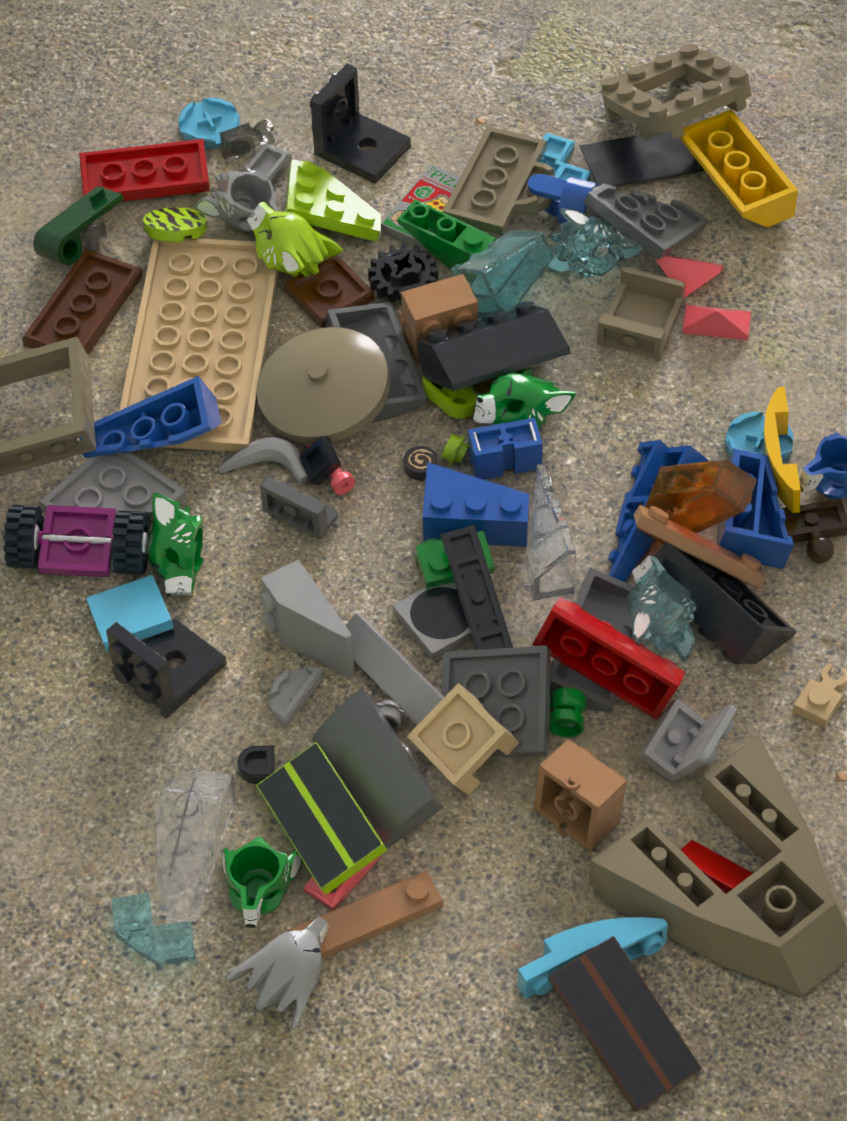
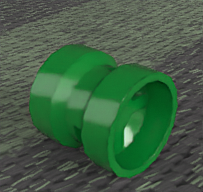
(567, 712)

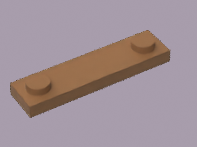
(741, 567)
(378, 913)

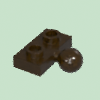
(817, 524)

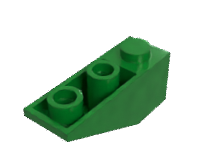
(442, 234)

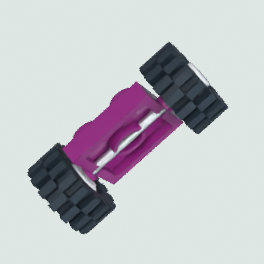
(76, 540)

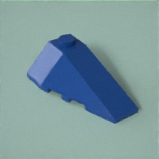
(159, 420)

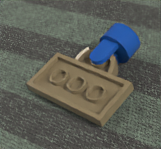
(509, 180)

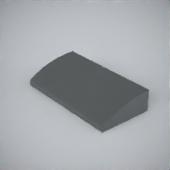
(382, 327)
(607, 601)
(376, 768)

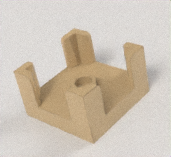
(461, 737)

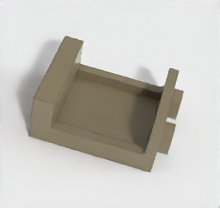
(642, 313)

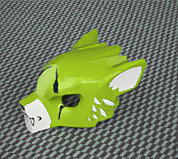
(293, 244)

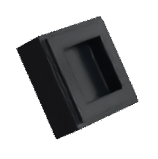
(320, 460)

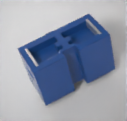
(504, 447)

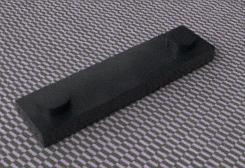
(475, 589)

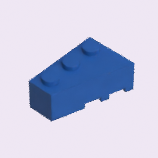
(461, 500)
(761, 526)

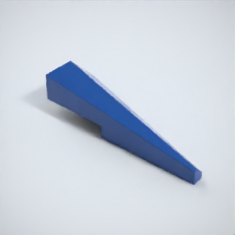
(632, 541)

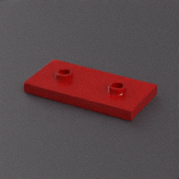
(147, 170)

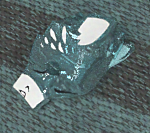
(582, 238)
(661, 609)

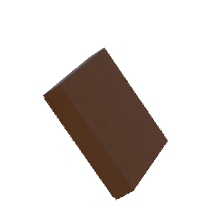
(329, 289)

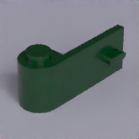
(60, 237)

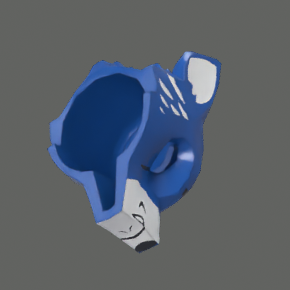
(828, 469)

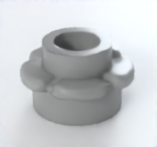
(392, 713)

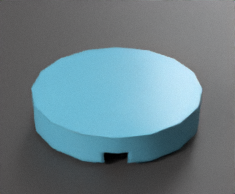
(207, 120)
(748, 435)

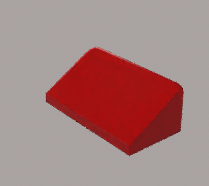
(718, 869)

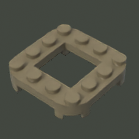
(722, 86)

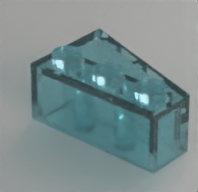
(506, 270)

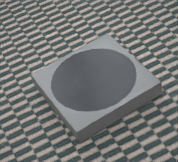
(434, 619)

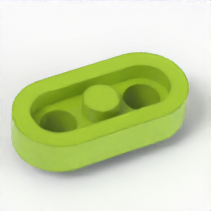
(455, 403)

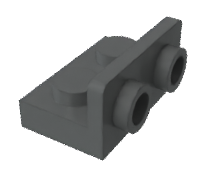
(296, 508)

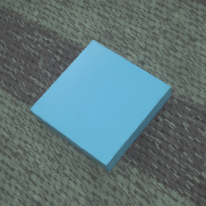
(134, 606)

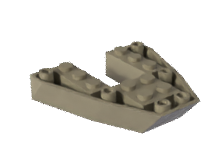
(772, 926)

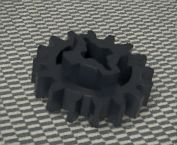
(402, 271)

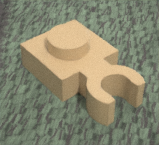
(822, 699)

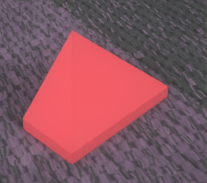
(690, 271)
(716, 322)

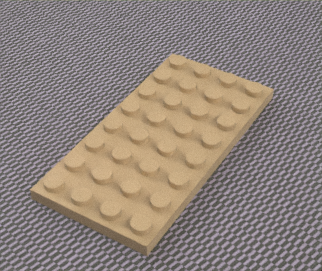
(209, 318)

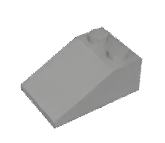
(305, 618)

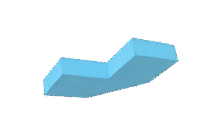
(558, 154)

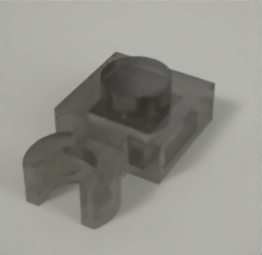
(242, 139)

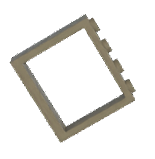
(59, 441)

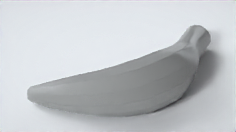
(268, 450)

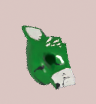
(519, 398)
(174, 540)
(258, 878)

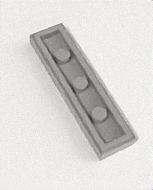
(392, 670)

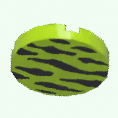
(174, 224)

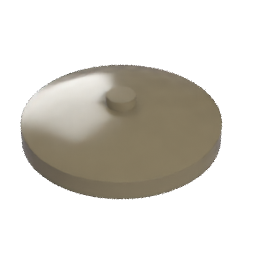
(323, 385)

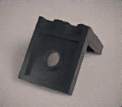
(343, 131)
(147, 665)

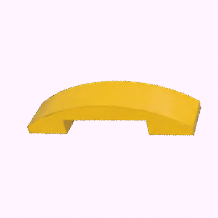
(784, 474)

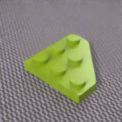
(328, 202)

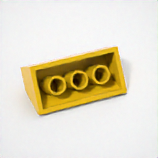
(742, 168)

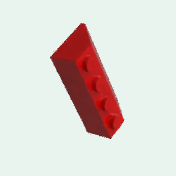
(609, 658)

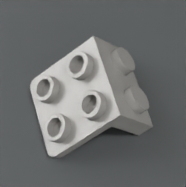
(685, 740)

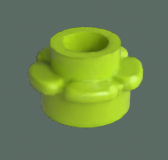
(454, 449)

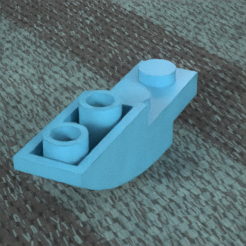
(634, 934)

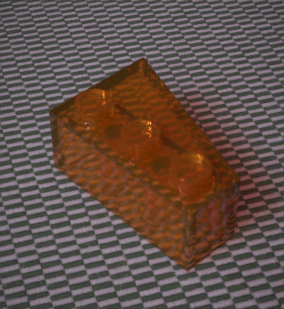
(701, 493)

